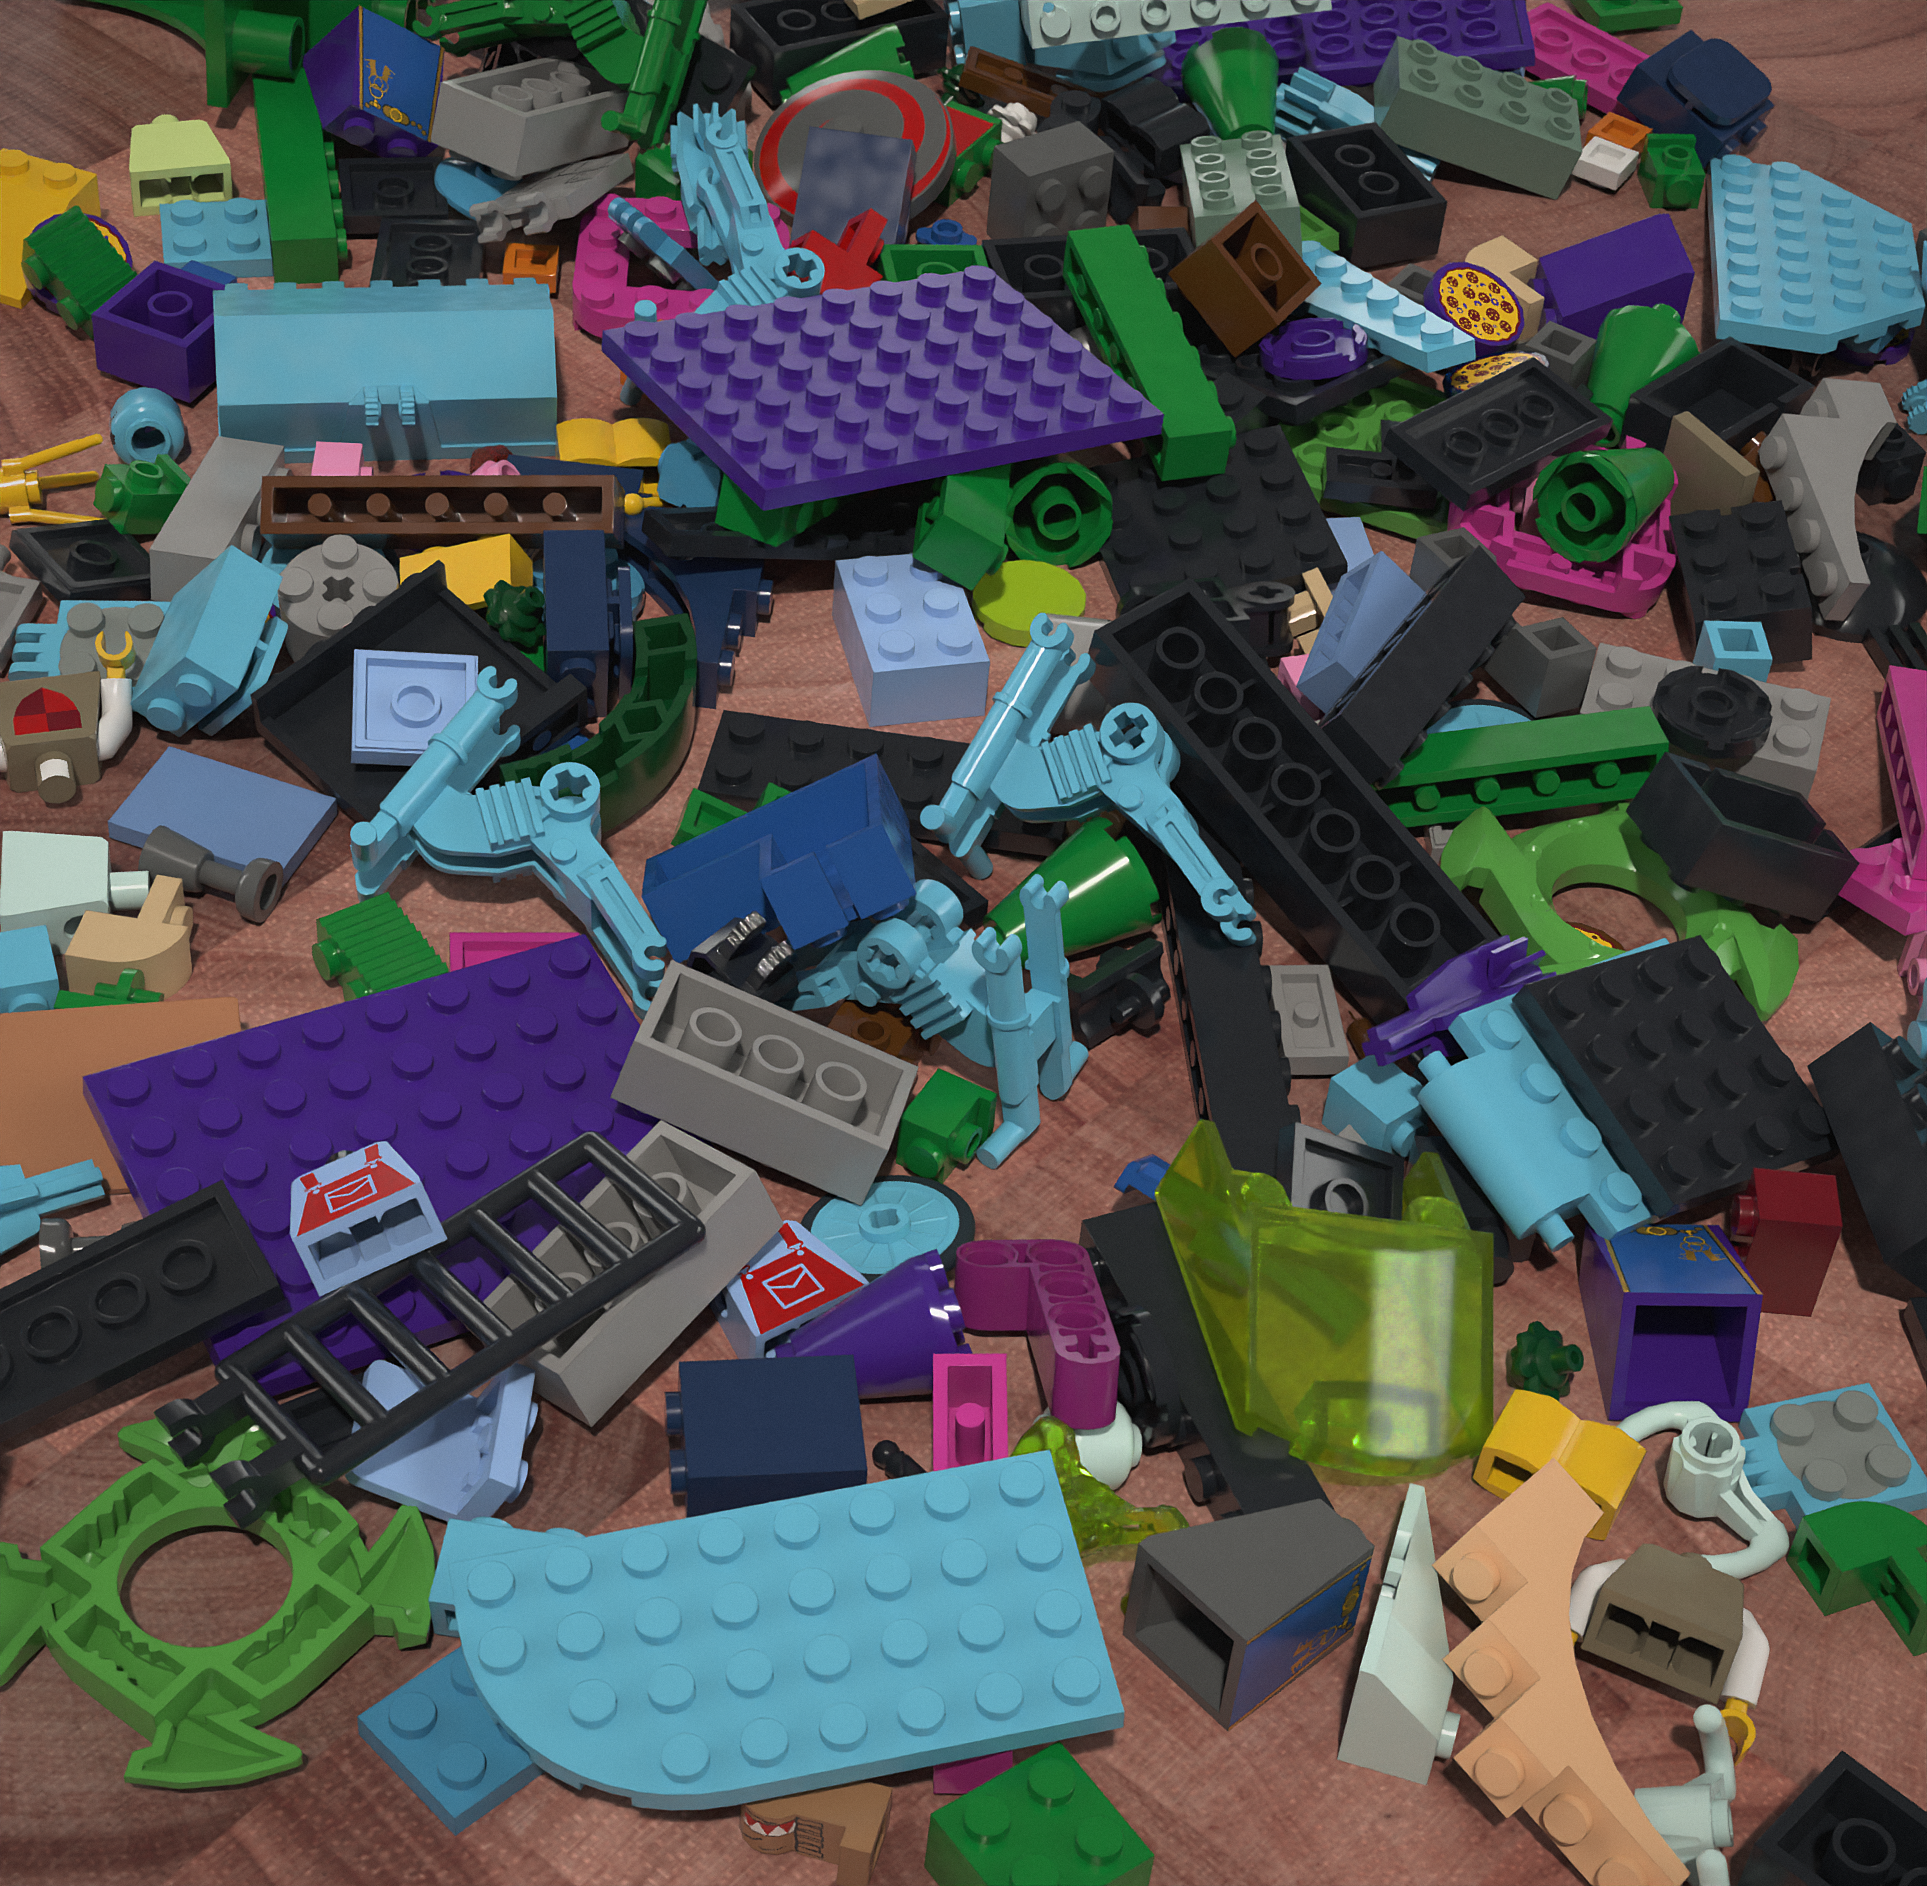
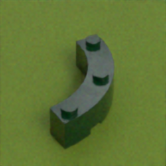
(646, 731)

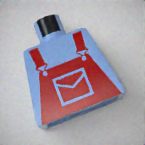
(360, 1216)
(781, 1291)

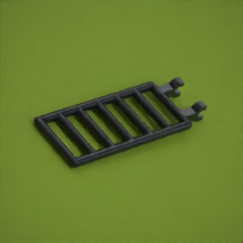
(298, 1455)

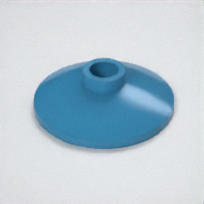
(469, 184)

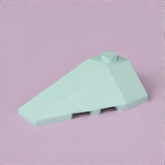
(1403, 1683)

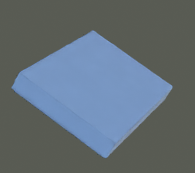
(225, 811)

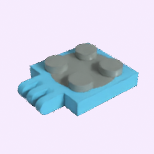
(70, 643)
(1829, 1453)

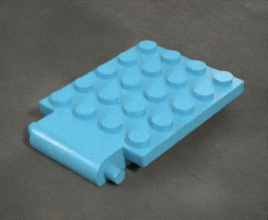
(1527, 1130)

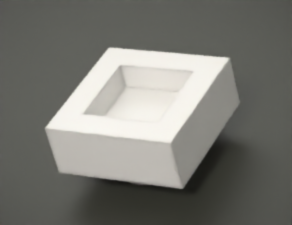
(1605, 163)

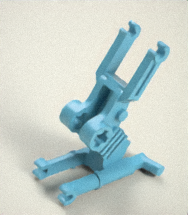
(748, 238)
(1076, 775)
(510, 834)
(963, 993)

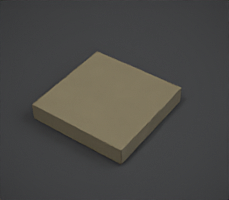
(1707, 469)

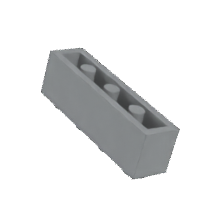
(214, 512)

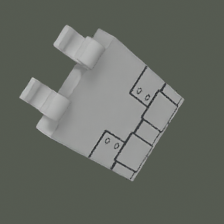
(549, 197)

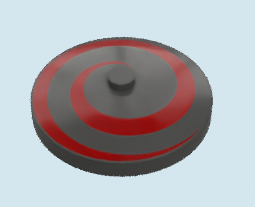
(859, 103)

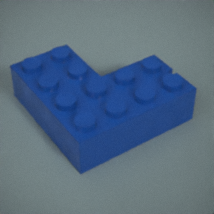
(797, 861)

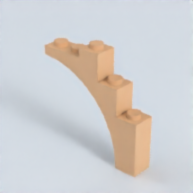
(1523, 1670)

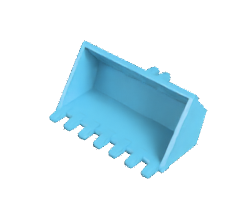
(388, 368)

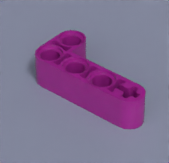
(1058, 1301)

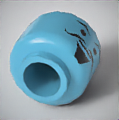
(146, 425)

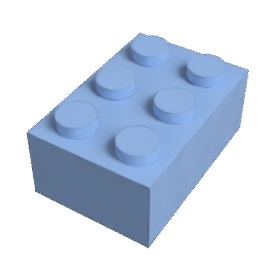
(909, 641)

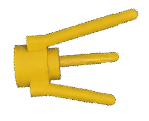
(24, 487)

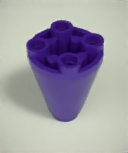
(890, 1329)

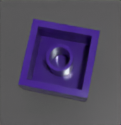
(160, 331)

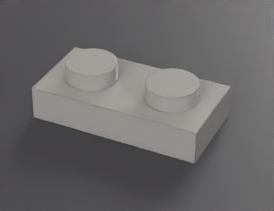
(1309, 1019)

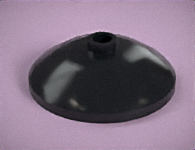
(1894, 595)

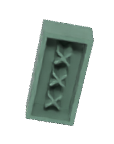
(1477, 117)
(1230, 175)

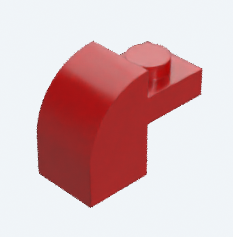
(850, 259)

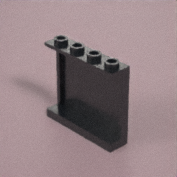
(310, 703)

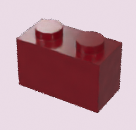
(1787, 1236)

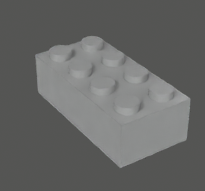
(528, 116)
(1787, 759)
(765, 1083)
(613, 1347)

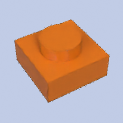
(1619, 131)
(532, 262)

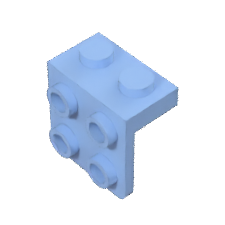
(460, 1459)

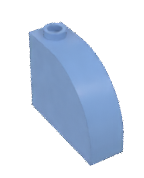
(1357, 623)

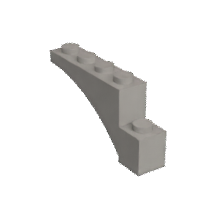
(1815, 473)

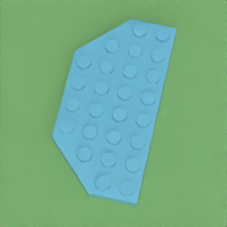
(1805, 259)

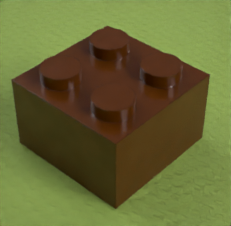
(1244, 279)

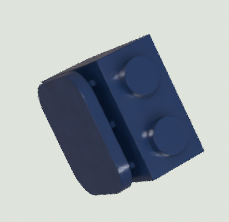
(1701, 92)
(850, 174)
(583, 618)
(763, 1431)

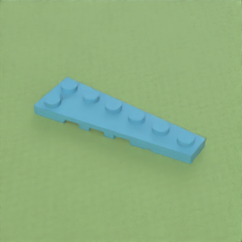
(1389, 318)

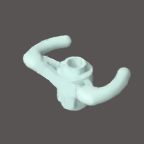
(1708, 1481)
(1698, 1815)

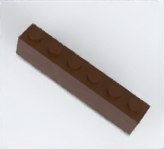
(438, 509)

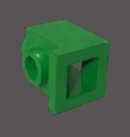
(1671, 171)
(140, 494)
(944, 1125)

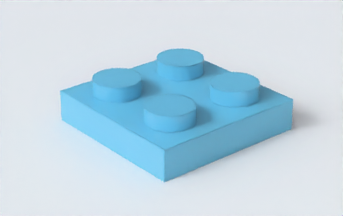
(218, 234)

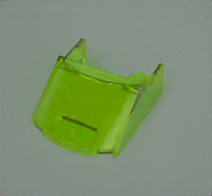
(1335, 1325)

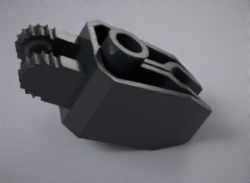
(747, 959)

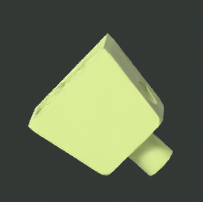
(176, 163)

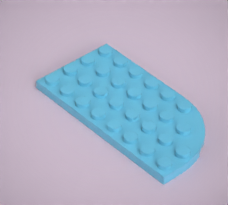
(795, 1639)

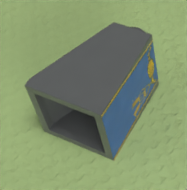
(1247, 1602)

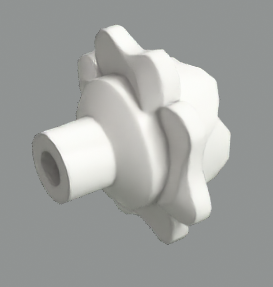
(1016, 121)

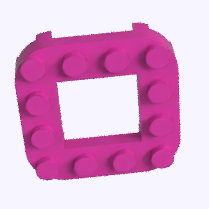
(603, 266)
(1621, 584)

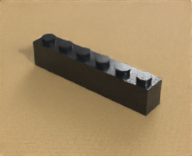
(1422, 667)
(1221, 1463)

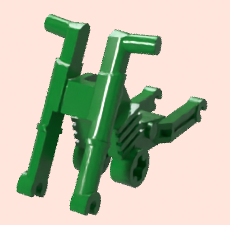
(605, 33)

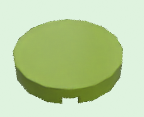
(1021, 592)

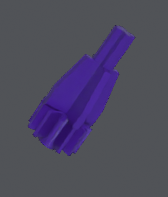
(1454, 988)

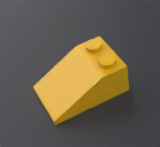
(30, 194)

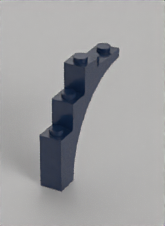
(717, 593)

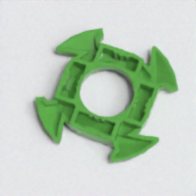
(1606, 849)
(206, 1700)

